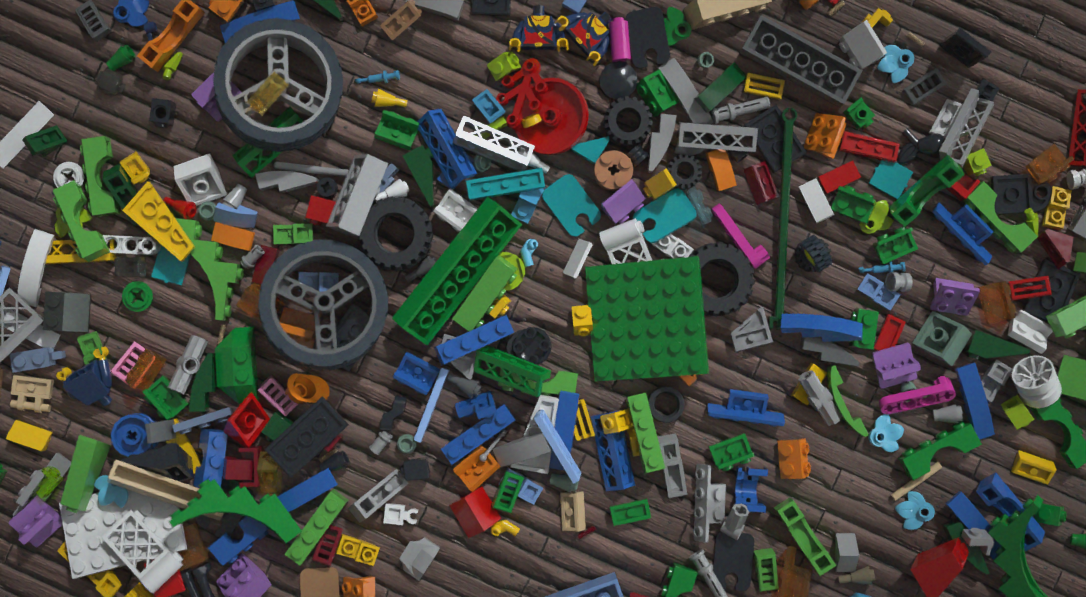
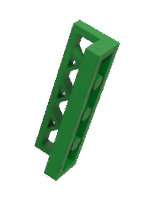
(249, 152)
(508, 362)

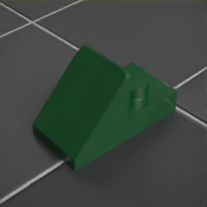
(45, 141)

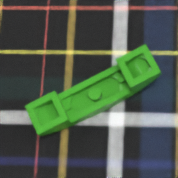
(833, 381)

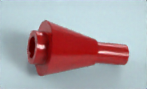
(184, 208)

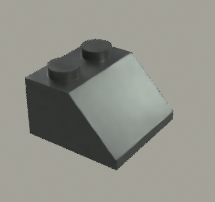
(67, 312)

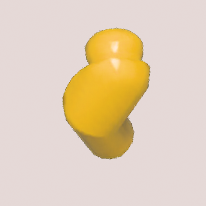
(503, 526)

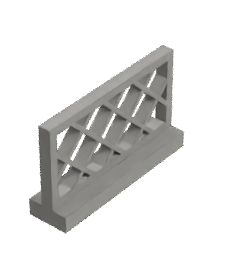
(20, 333)

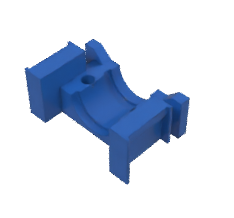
(747, 488)

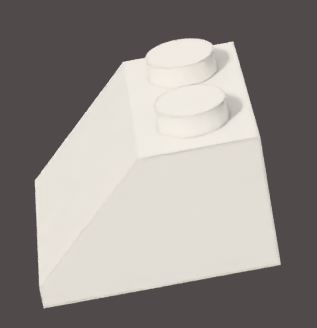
(862, 46)
(199, 180)

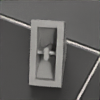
(846, 552)

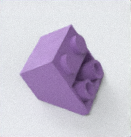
(243, 579)

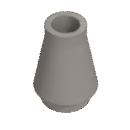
(235, 197)
(948, 414)

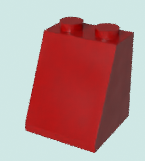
(939, 566)

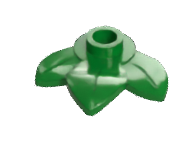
(673, 22)

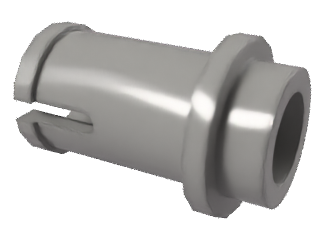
(249, 260)
(381, 441)

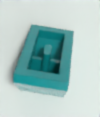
(591, 149)

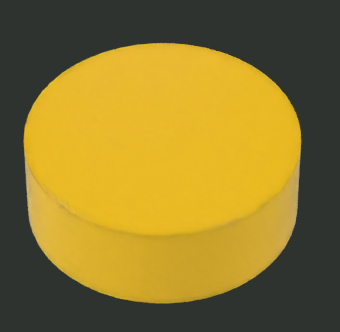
(531, 120)

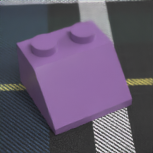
(623, 202)

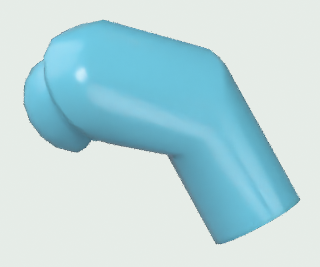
(527, 250)

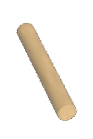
(913, 483)

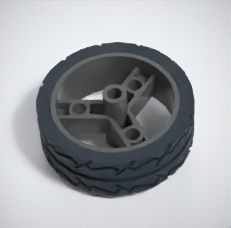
(364, 278)

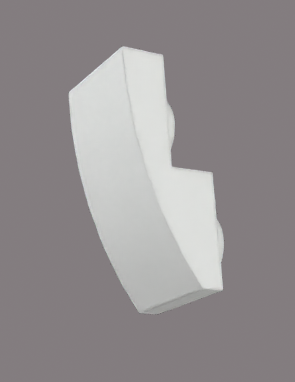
(816, 200)
(673, 247)

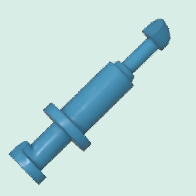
(380, 77)
(884, 268)

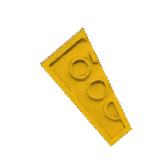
(155, 218)

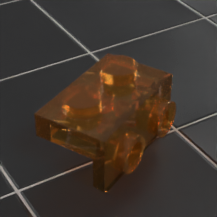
(145, 369)

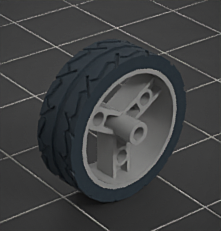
(277, 36)

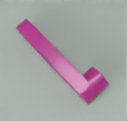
(757, 255)
(895, 402)

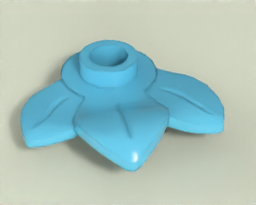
(894, 64)
(888, 433)
(110, 492)
(912, 510)

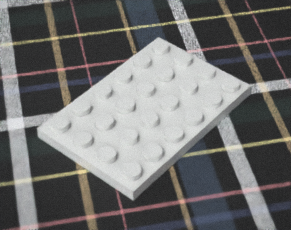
(84, 529)

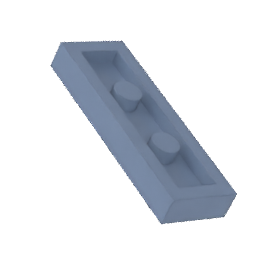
(203, 421)

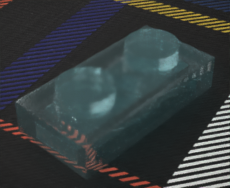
(696, 198)

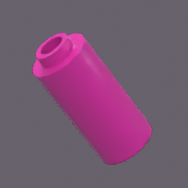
(619, 40)

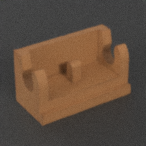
(401, 19)

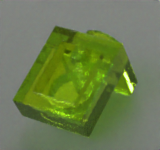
(50, 484)

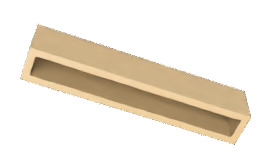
(154, 486)

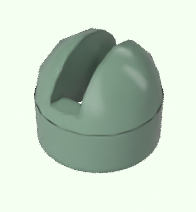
(709, 59)
(907, 386)

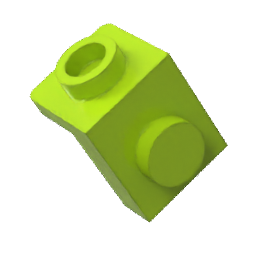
(503, 65)

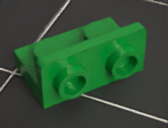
(656, 93)
(853, 204)
(869, 320)

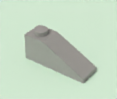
(378, 495)

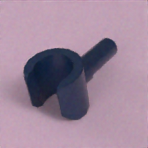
(149, 28)

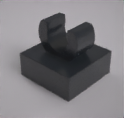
(987, 90)

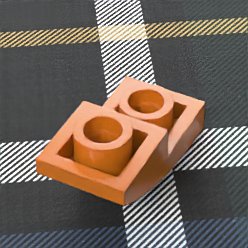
(363, 11)
(721, 168)
(233, 236)

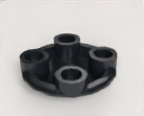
(618, 80)
(532, 345)

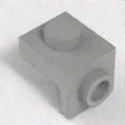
(979, 538)

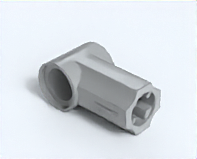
(735, 521)

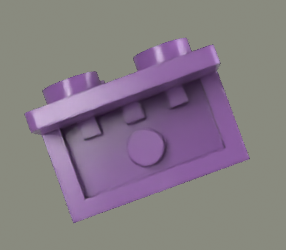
(206, 97)
(953, 296)
(895, 365)
(36, 522)

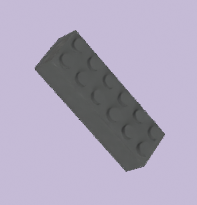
(800, 61)

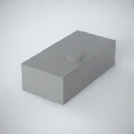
(357, 195)

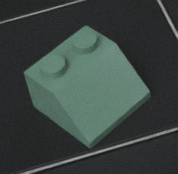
(942, 338)

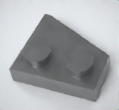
(752, 332)

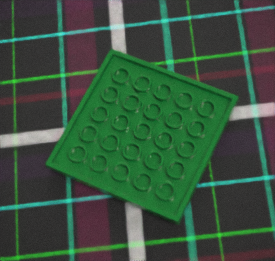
(647, 319)

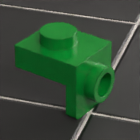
(1051, 514)

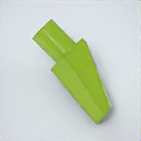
(171, 66)
(1032, 220)

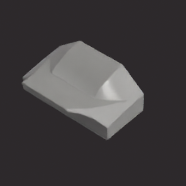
(418, 557)

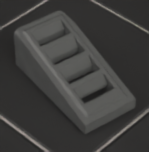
(101, 32)
(939, 78)

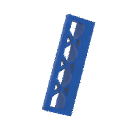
(456, 156)
(618, 452)

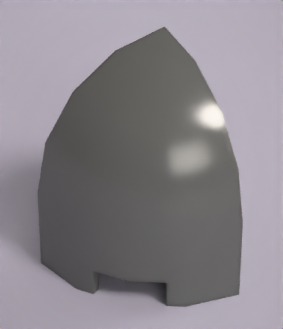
(688, 137)

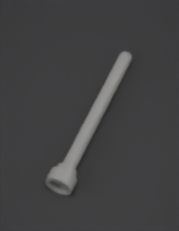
(310, 169)

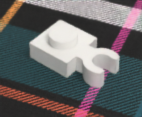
(396, 514)

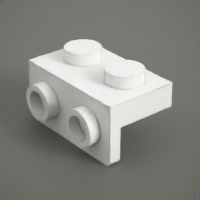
(455, 210)

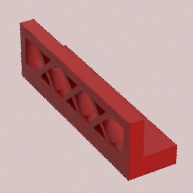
(1076, 130)

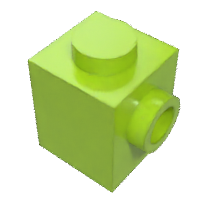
(977, 163)
(1017, 412)

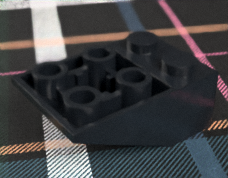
(167, 461)

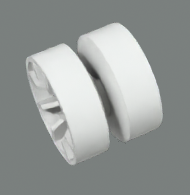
(1036, 381)

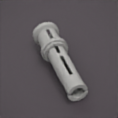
(731, 111)
(707, 568)

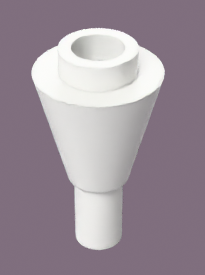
(534, 160)
(397, 189)

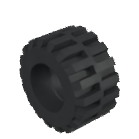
(627, 105)

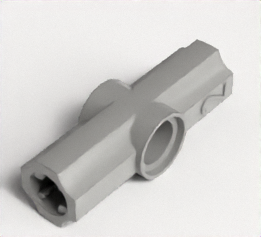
(193, 353)
(819, 397)

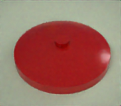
(562, 116)

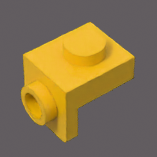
(879, 15)
(135, 168)
(501, 306)
(582, 320)

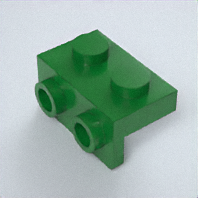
(397, 130)
(895, 245)
(165, 400)
(731, 452)

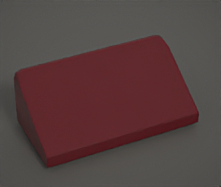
(761, 182)
(264, 263)

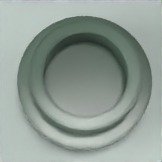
(481, 163)
(207, 210)
(406, 443)

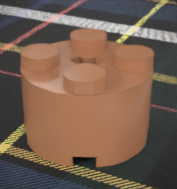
(607, 161)

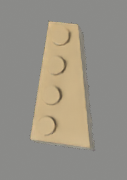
(706, 12)

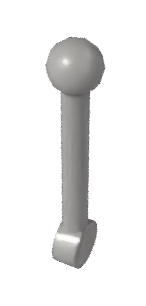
(483, 457)

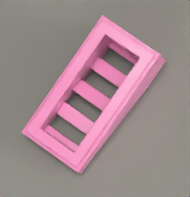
(125, 358)
(272, 400)

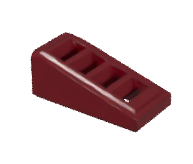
(327, 562)

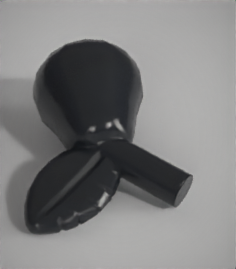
(927, 145)

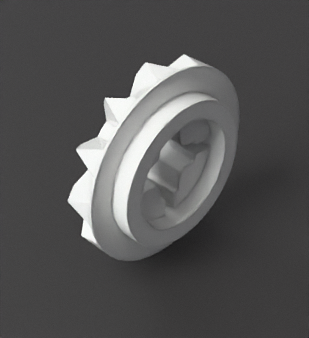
(68, 168)

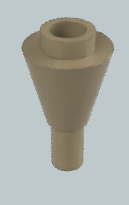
(862, 576)

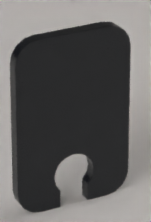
(645, 33)
(229, 520)
(734, 557)

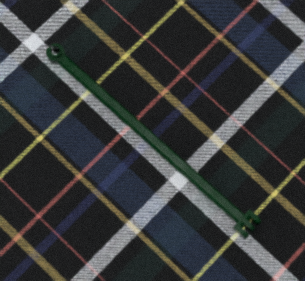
(783, 218)

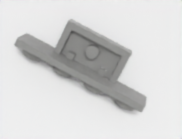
(28, 492)
(708, 503)

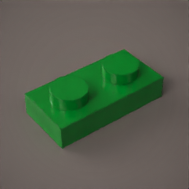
(630, 512)

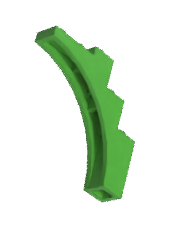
(219, 273)

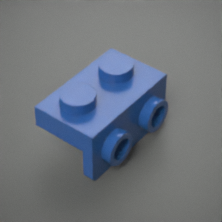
(416, 373)

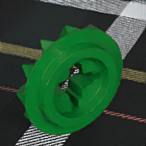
(129, 297)

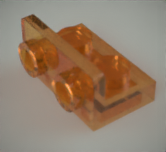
(1048, 164)
(250, 302)
(997, 302)

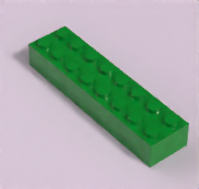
(457, 271)

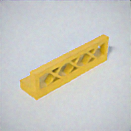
(74, 258)

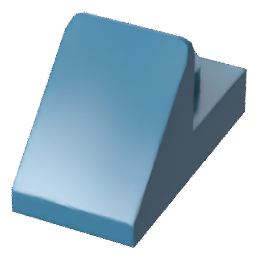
(488, 106)
(526, 205)

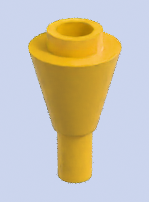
(385, 99)

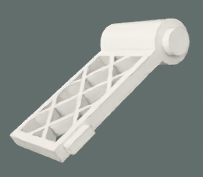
(623, 236)
(156, 572)

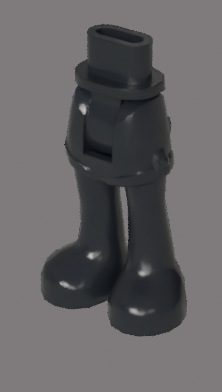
(200, 573)

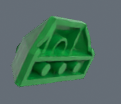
(237, 364)

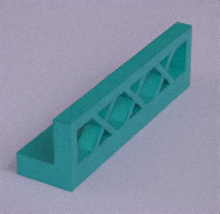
(505, 184)

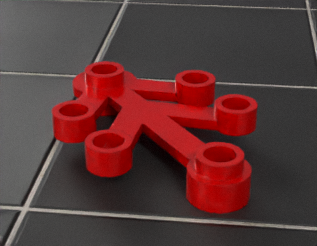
(522, 91)

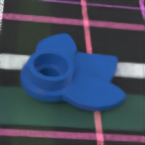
(134, 12)

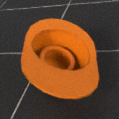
(306, 388)

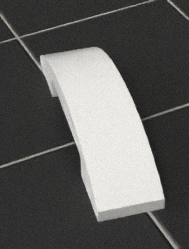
(33, 267)

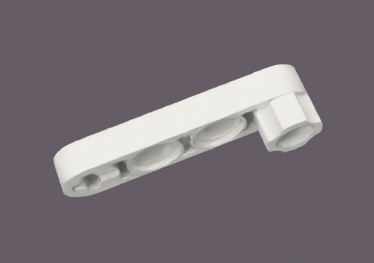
(123, 240)

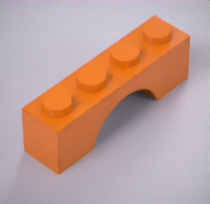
(161, 48)

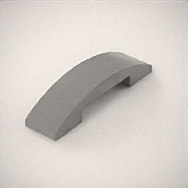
(685, 92)

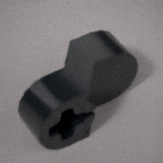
(388, 418)

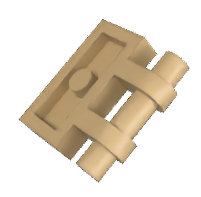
(31, 387)

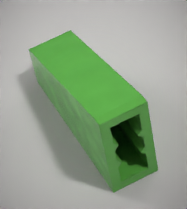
(83, 472)

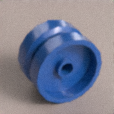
(124, 436)

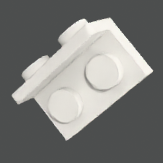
(1030, 331)

